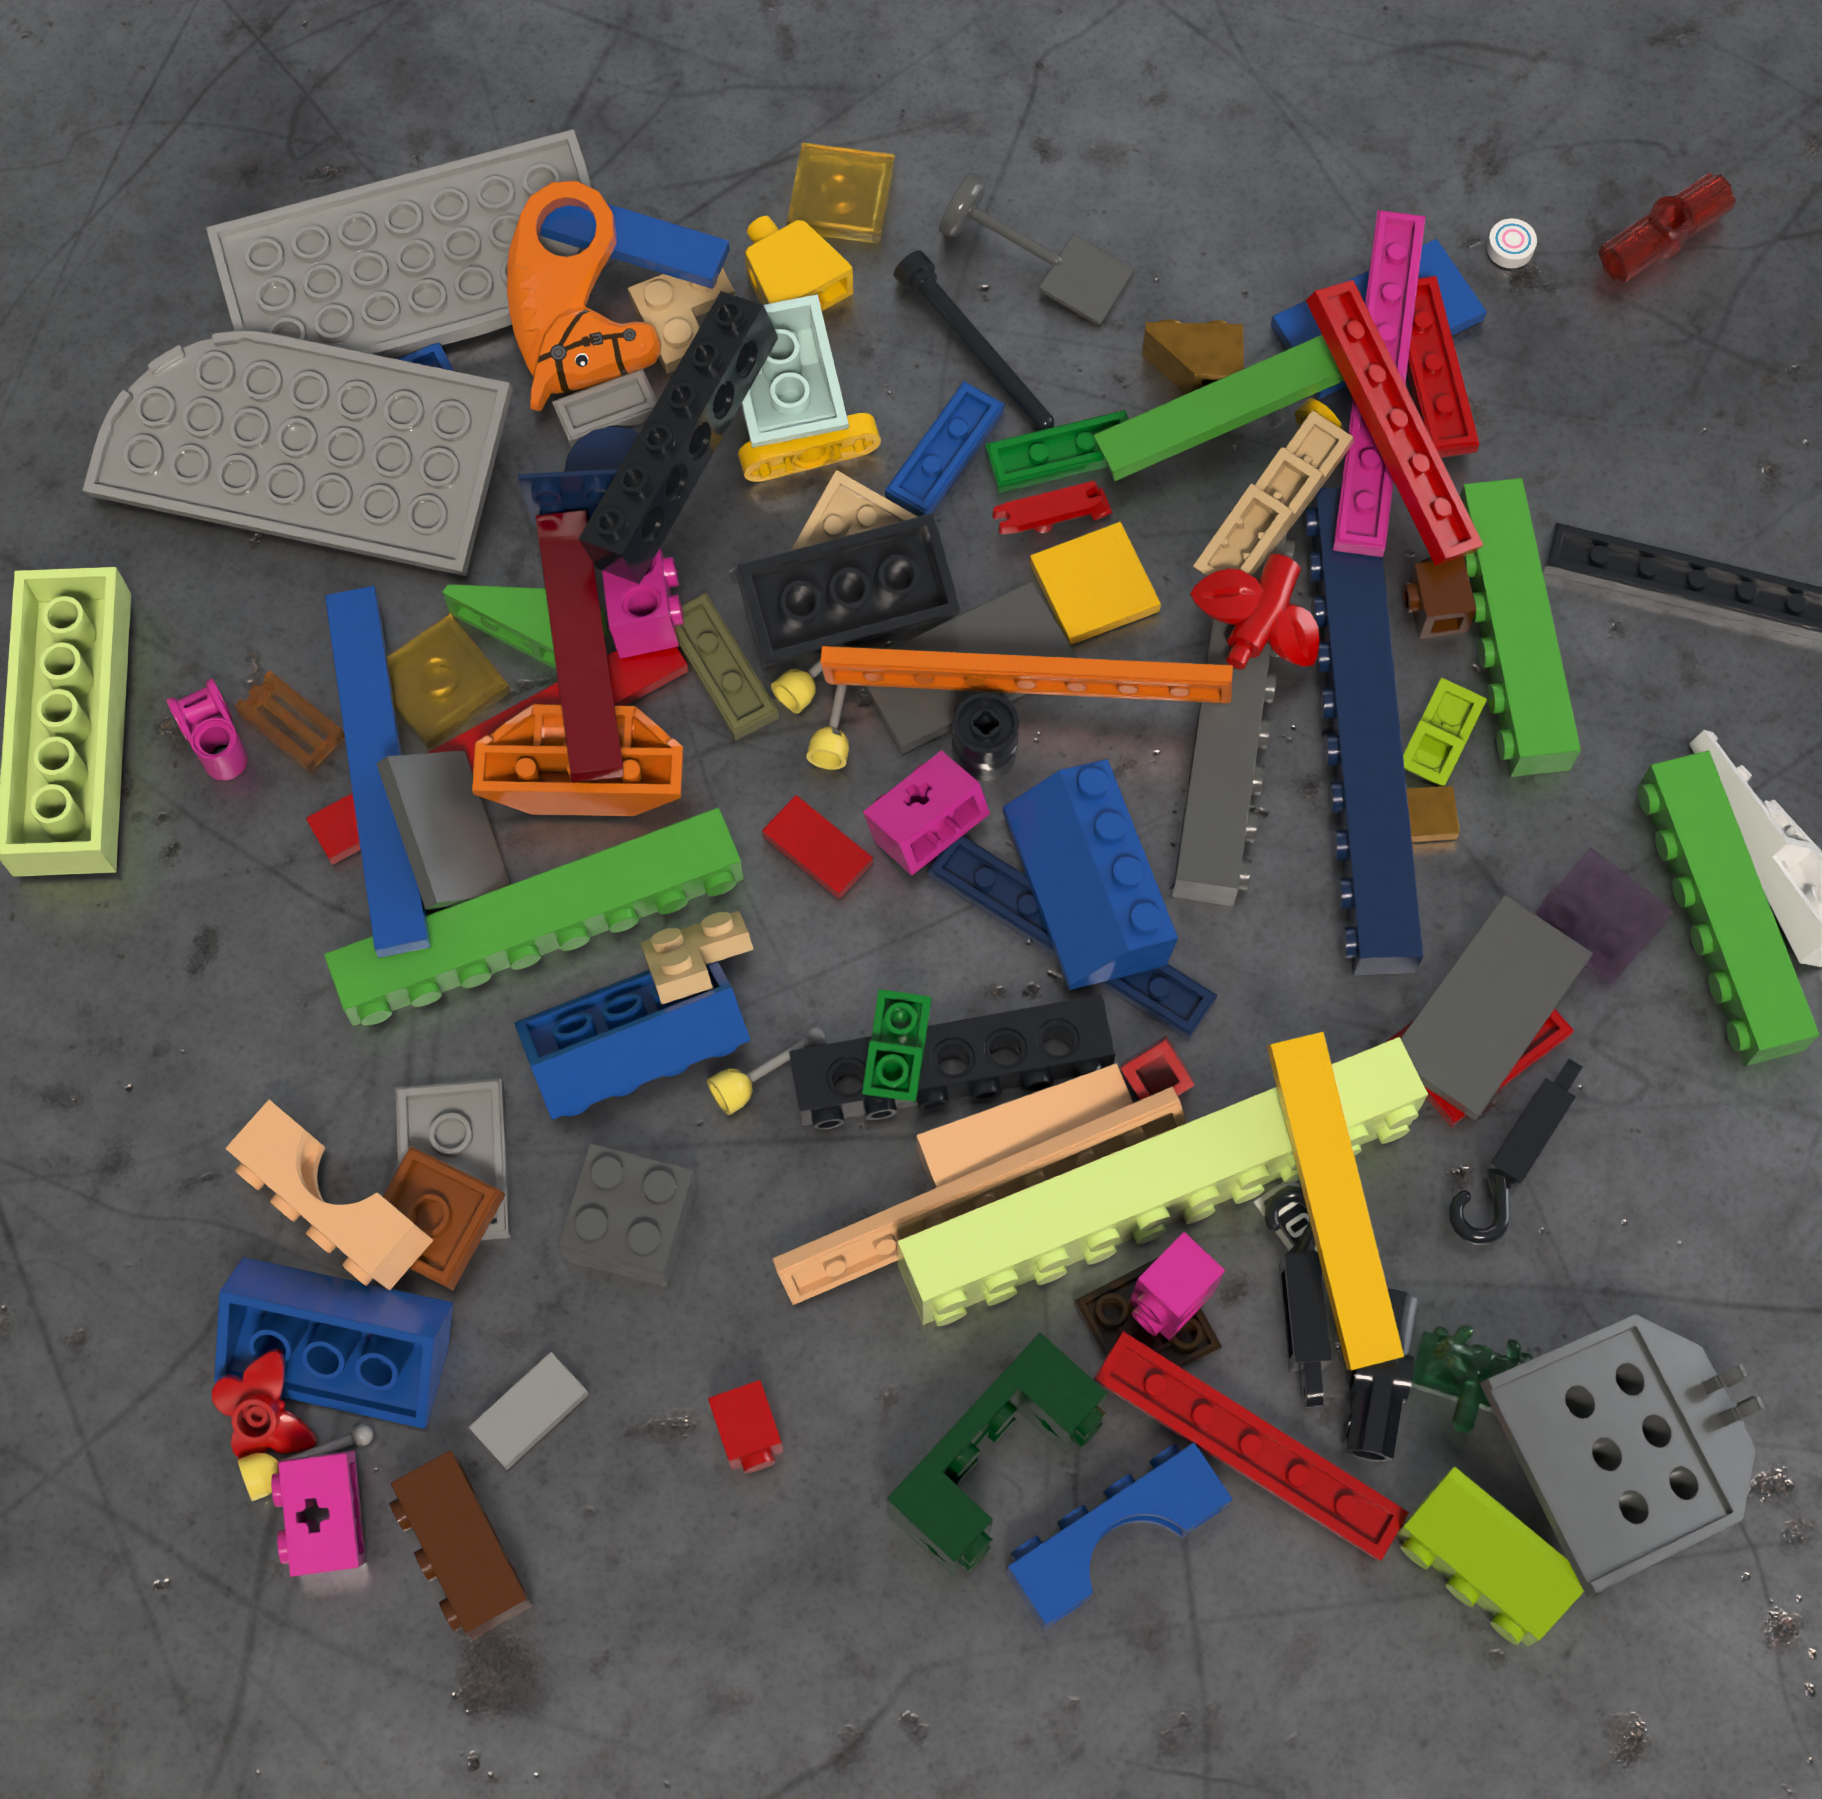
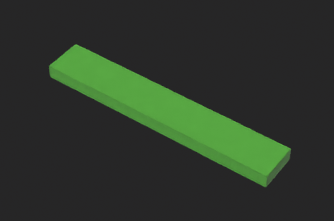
(1218, 408)

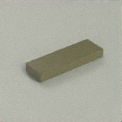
(723, 669)

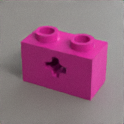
(926, 812)
(335, 1486)

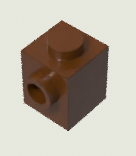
(1439, 598)

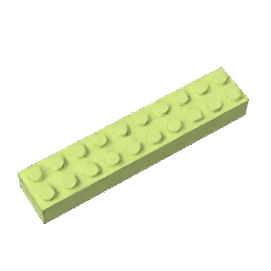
(1141, 1190)

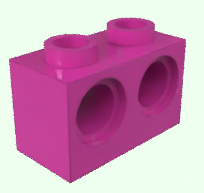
(646, 613)
(1175, 1287)

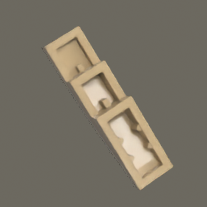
(1277, 498)

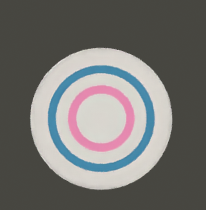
(1511, 243)

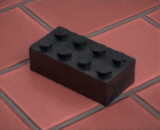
(847, 590)

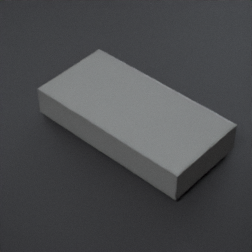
(615, 403)
(528, 1410)

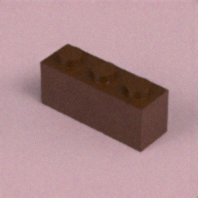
(458, 1546)

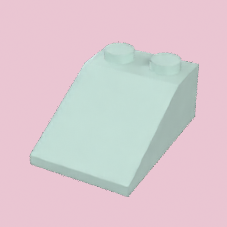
(798, 383)

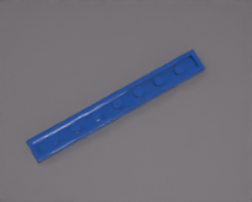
(370, 736)

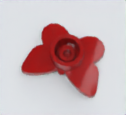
(258, 1411)

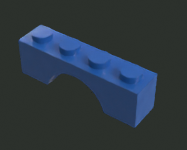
(1176, 1495)

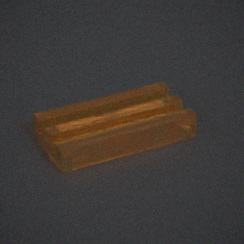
(261, 696)

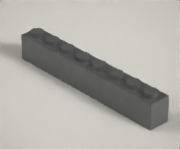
(1225, 774)

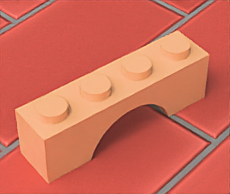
(370, 1232)

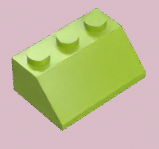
(1490, 1558)

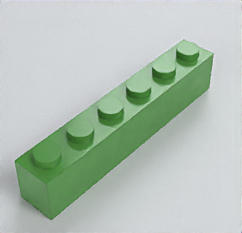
(1518, 633)
(1726, 909)

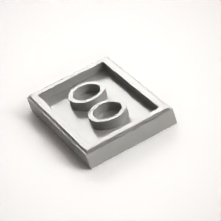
(462, 1128)

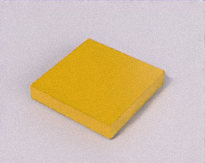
(1094, 583)

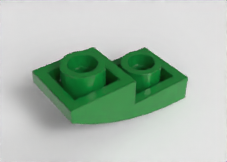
(897, 1045)

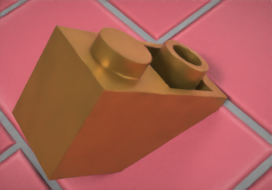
(1194, 352)

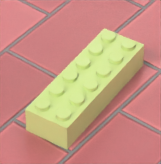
(64, 722)

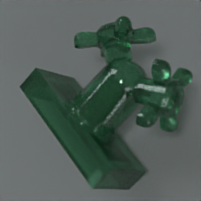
(1454, 1369)

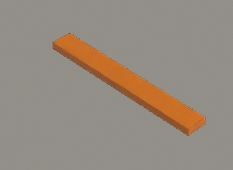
(1027, 674)

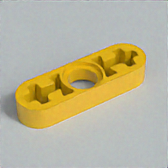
(810, 452)

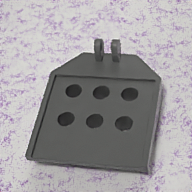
(1660, 1438)

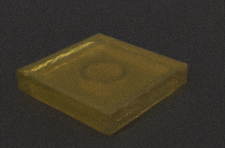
(842, 191)
(442, 681)

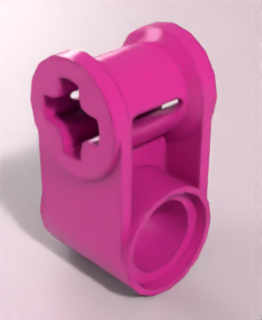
(206, 725)

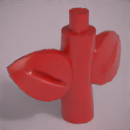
(1260, 612)

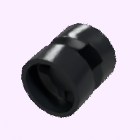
(985, 736)

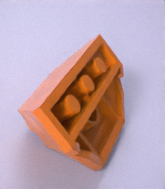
(529, 767)

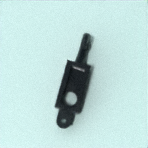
(1517, 1156)
(1302, 1302)

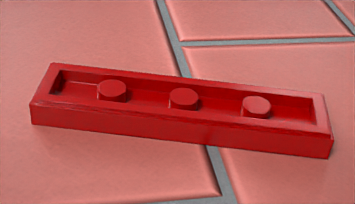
(1437, 375)

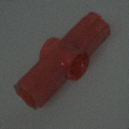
(1683, 214)

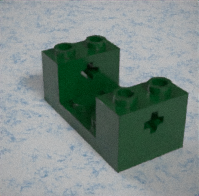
(1045, 1391)

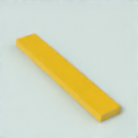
(1335, 1201)

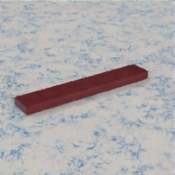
(579, 648)

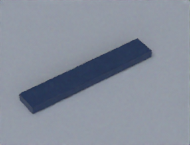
(1007, 897)

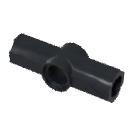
(1382, 1390)

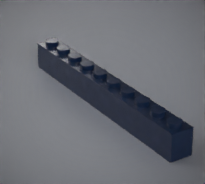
(1364, 751)

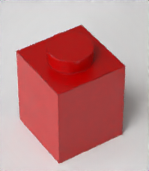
(1156, 1070)
(746, 1427)

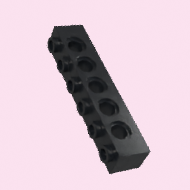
(679, 437)
(1077, 1021)

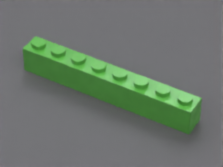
(540, 916)

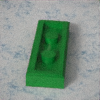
(1049, 453)

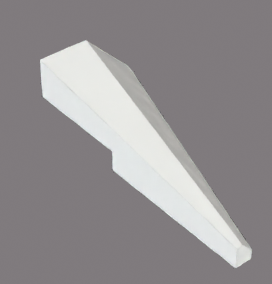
(1781, 853)

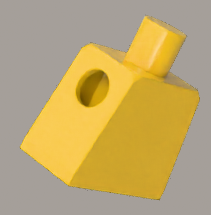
(795, 264)

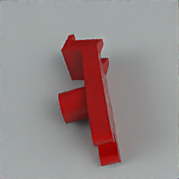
(1045, 509)

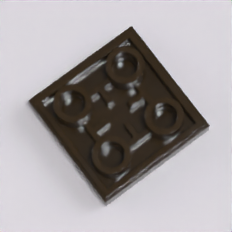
(1108, 1313)

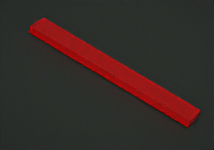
(630, 680)

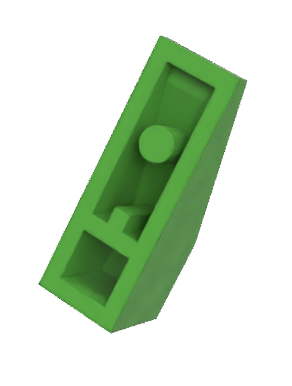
(508, 614)

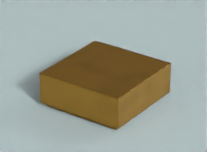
(1433, 813)

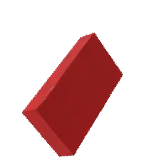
(817, 847)

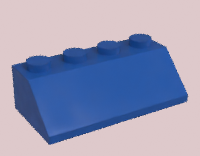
(1090, 876)
(626, 1038)
(339, 1339)

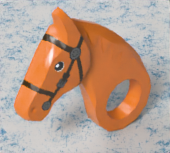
(548, 297)

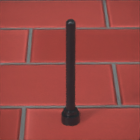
(918, 275)

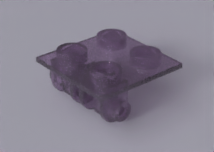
(1604, 914)

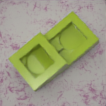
(1442, 732)

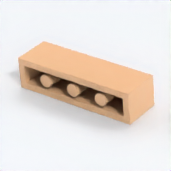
(1019, 1124)

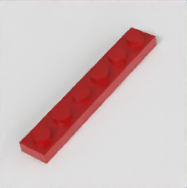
(1394, 422)
(1251, 1446)

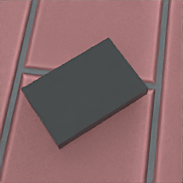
(443, 827)

